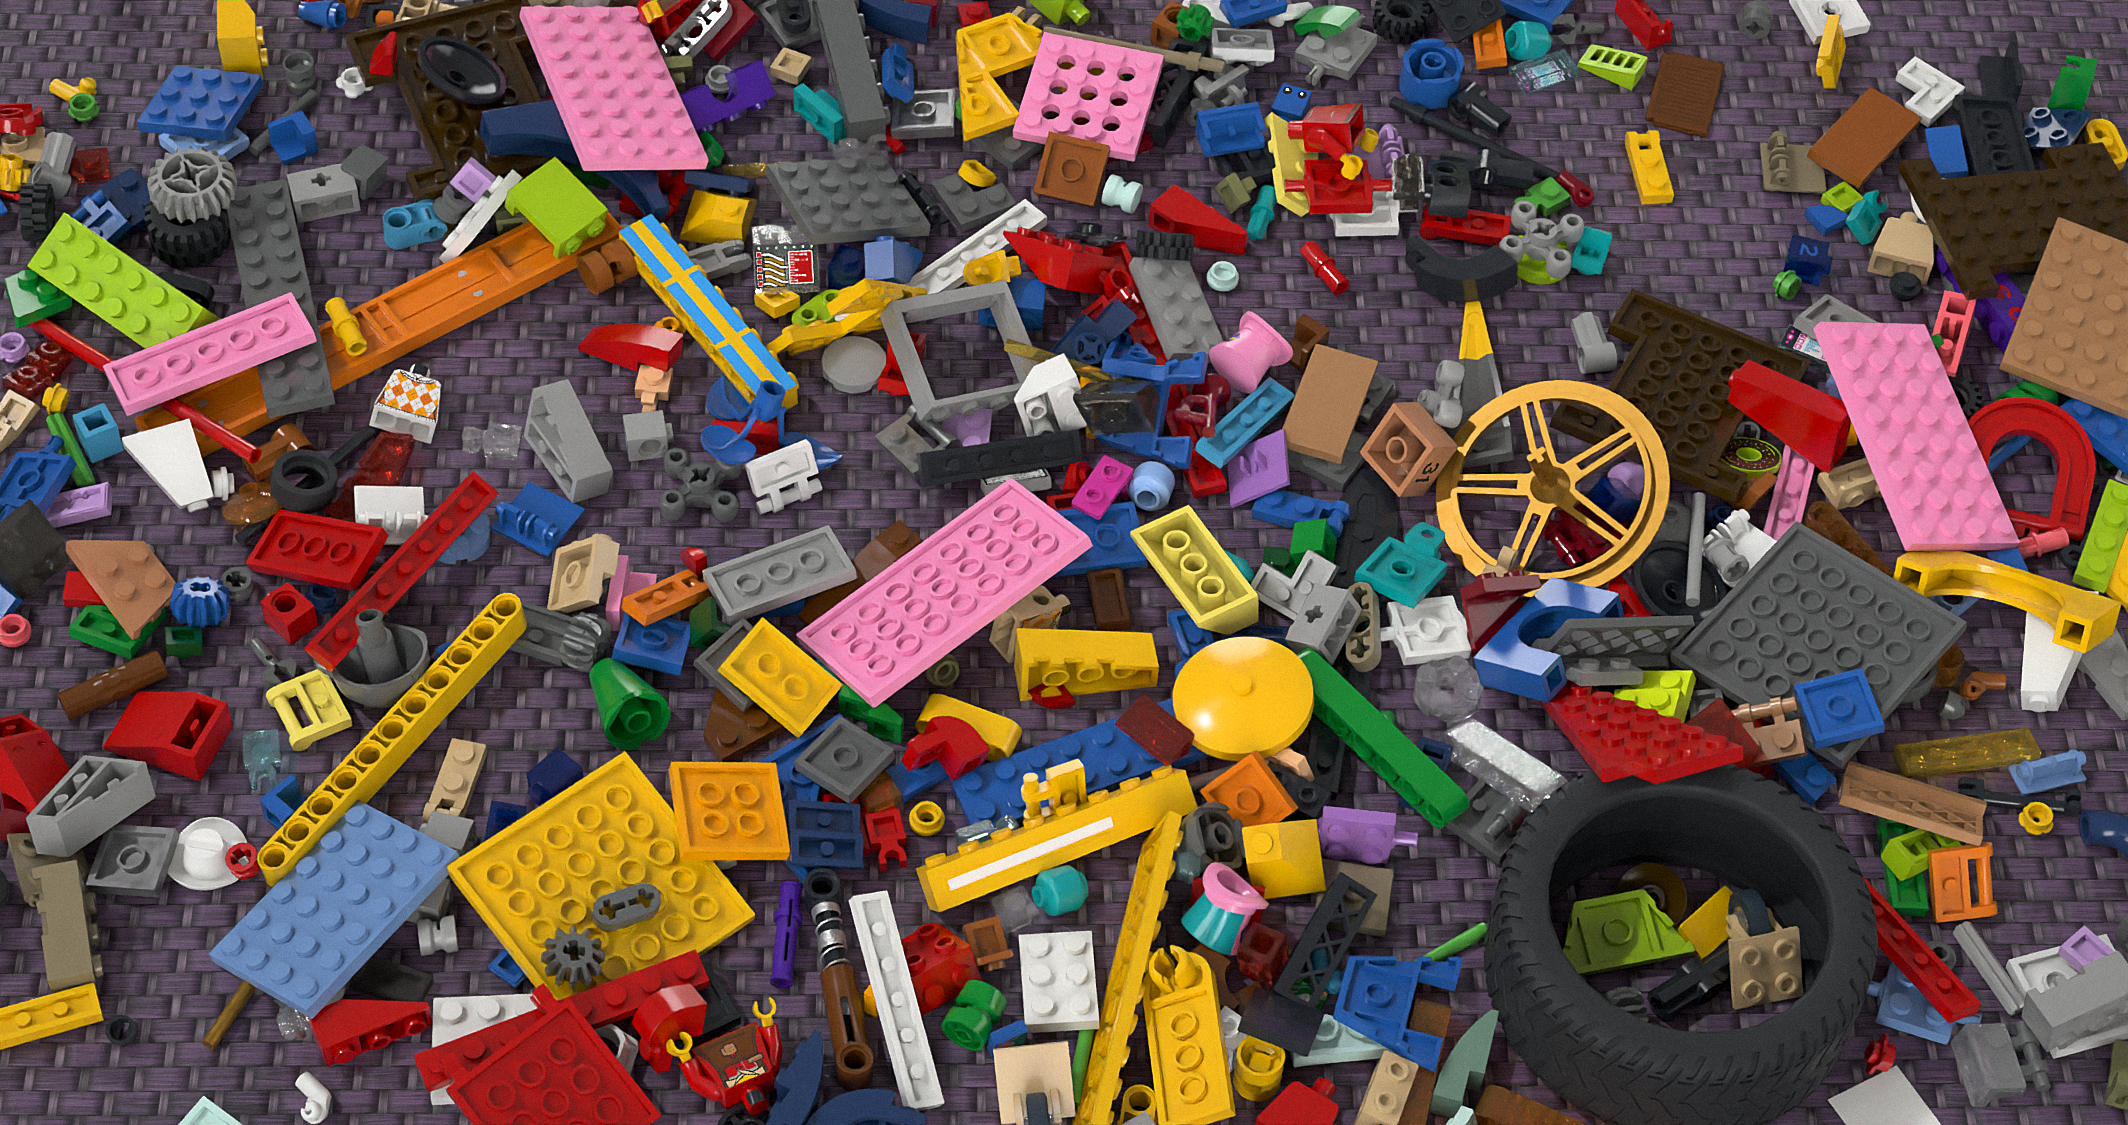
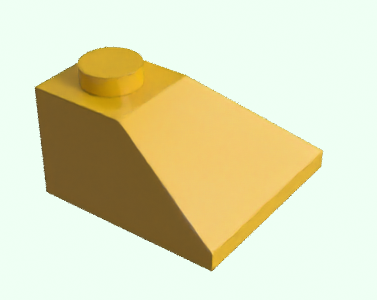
(717, 217)
(1285, 858)

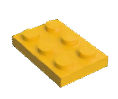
(780, 677)

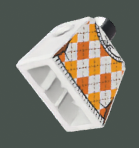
(408, 404)

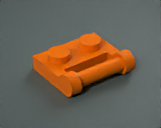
(1951, 882)

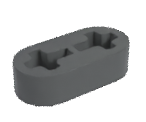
(629, 914)

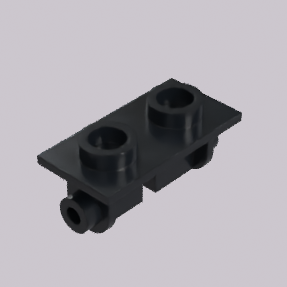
(922, 198)

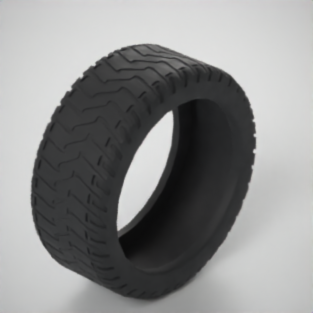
(1645, 1071)

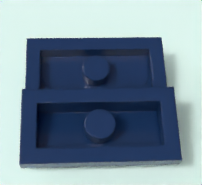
(824, 834)

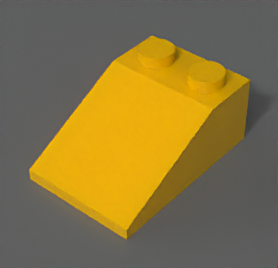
(240, 38)

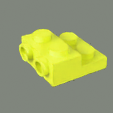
(1662, 690)

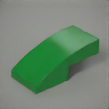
(1327, 19)
(881, 720)

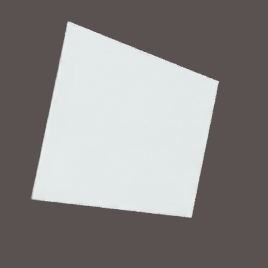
(1883, 1101)

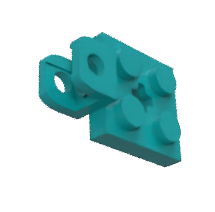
(1415, 556)

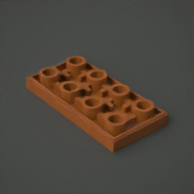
(1864, 137)

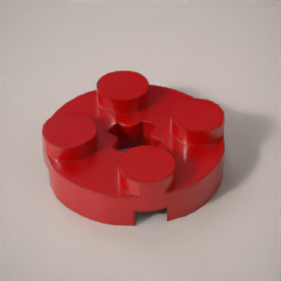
(20, 118)

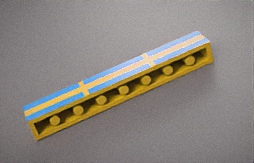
(705, 311)

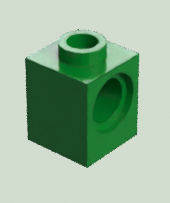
(1313, 536)

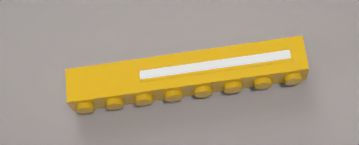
(1054, 839)

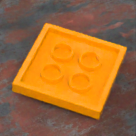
(728, 811)

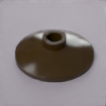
(1658, 880)

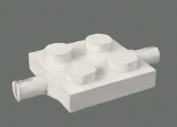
(1380, 222)
(1428, 631)

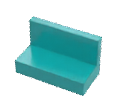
(820, 111)

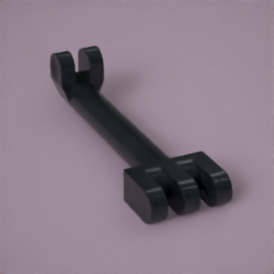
(1975, 788)

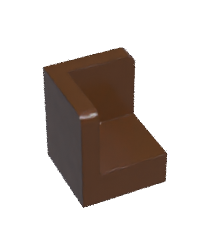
(1307, 334)

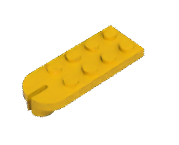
(1186, 1040)

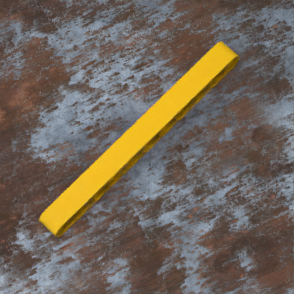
(396, 734)

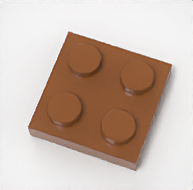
(1072, 169)

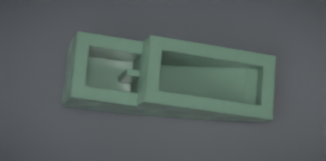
(1464, 1067)

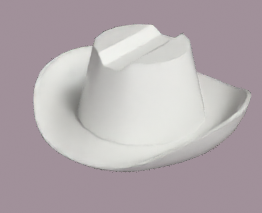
(202, 853)

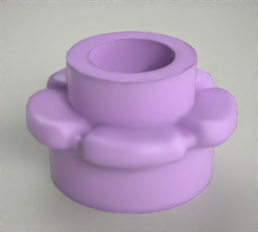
(13, 347)

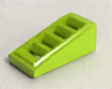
(1622, 66)
(1901, 852)

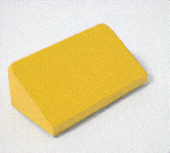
(1708, 924)

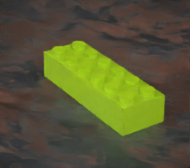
(116, 285)

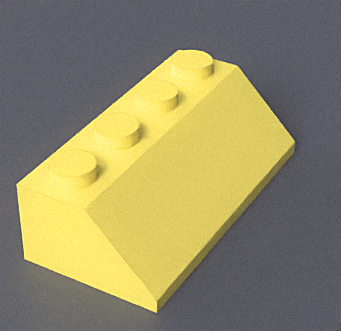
(1198, 571)

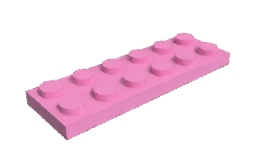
(209, 353)

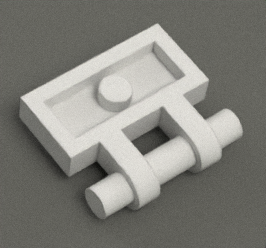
(781, 469)

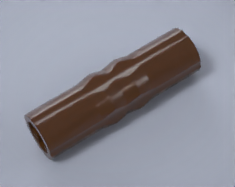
(112, 685)

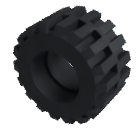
(189, 243)

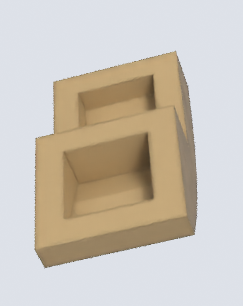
(15, 416)

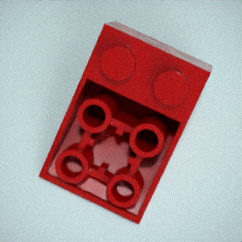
(1063, 262)
(172, 731)
(28, 761)

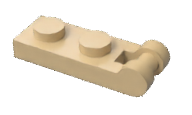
(456, 778)

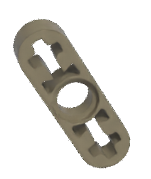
(1371, 636)

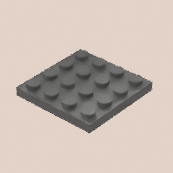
(847, 200)

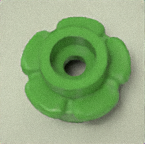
(83, 107)
(1787, 284)

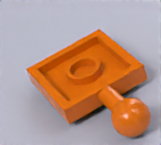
(1251, 792)

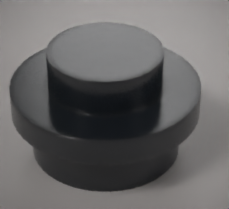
(1905, 286)

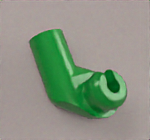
(712, 149)

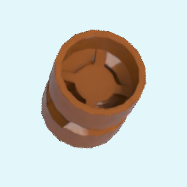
(608, 265)

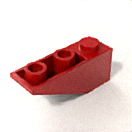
(1183, 213)
(363, 1025)

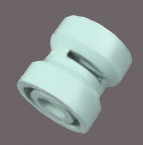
(1123, 194)

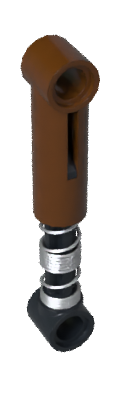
(839, 982)

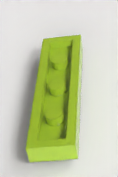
(2104, 539)

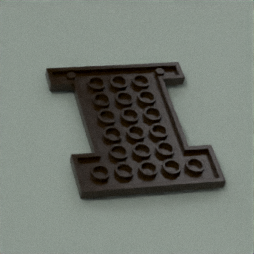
(445, 124)
(2007, 218)
(1681, 386)

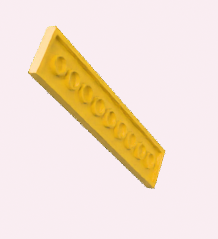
(1126, 974)

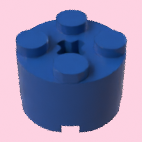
(1430, 73)

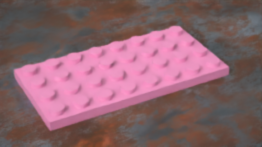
(612, 89)
(1915, 437)
(943, 591)

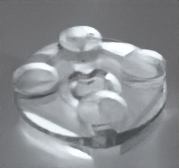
(1450, 672)

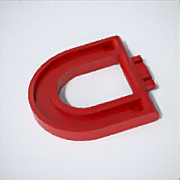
(2067, 443)

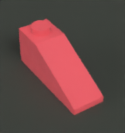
(1954, 327)

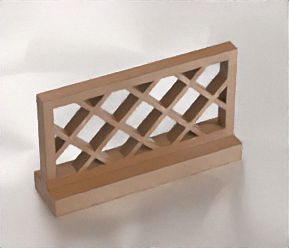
(1912, 803)

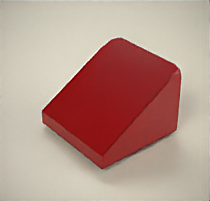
(385, 56)

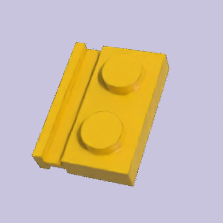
(1831, 52)

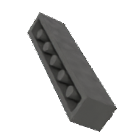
(851, 68)

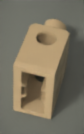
(1903, 248)

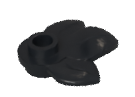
(1092, 235)

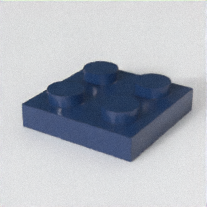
(130, 197)

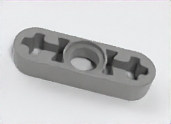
(717, 21)

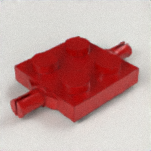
(1333, 193)

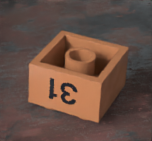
(1408, 449)

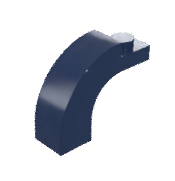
(866, 1108)

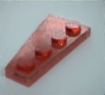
(380, 466)

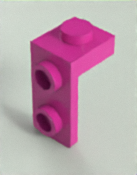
(1102, 487)

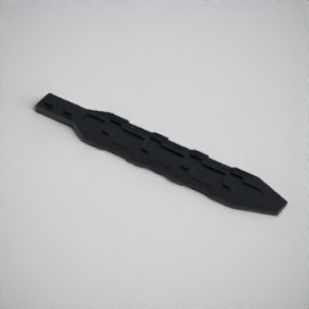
(1367, 527)

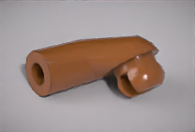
(1979, 681)

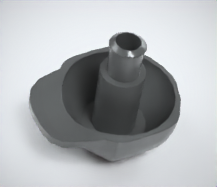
(383, 662)

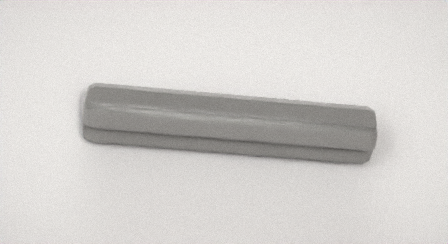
(1989, 968)

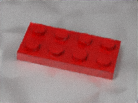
(317, 549)

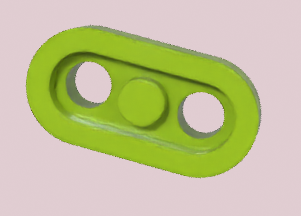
(815, 309)

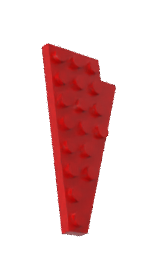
(1630, 740)

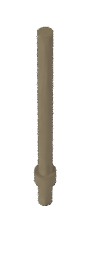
(1192, 60)

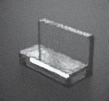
(1987, 1062)

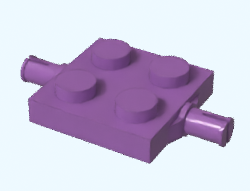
(1360, 835)

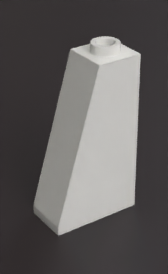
(2045, 667)

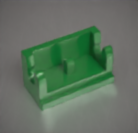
(2073, 84)

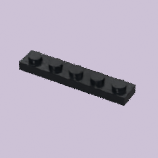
(999, 457)

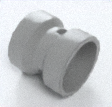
(437, 935)

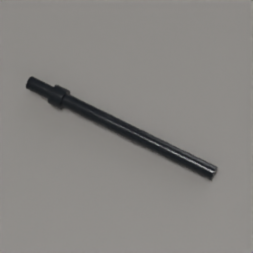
(1421, 114)
(310, 482)

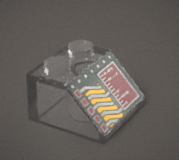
(784, 260)

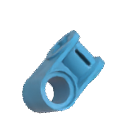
(411, 225)

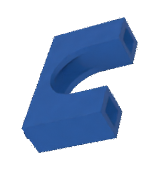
(1514, 665)

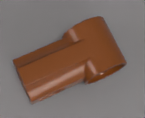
(284, 440)

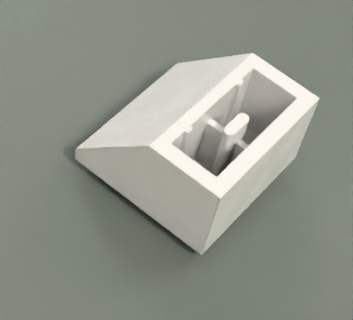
(1047, 398)

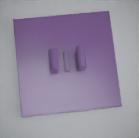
(1259, 469)

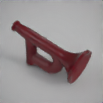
(1210, 397)

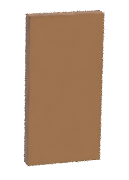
(1328, 403)

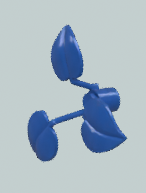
(728, 405)

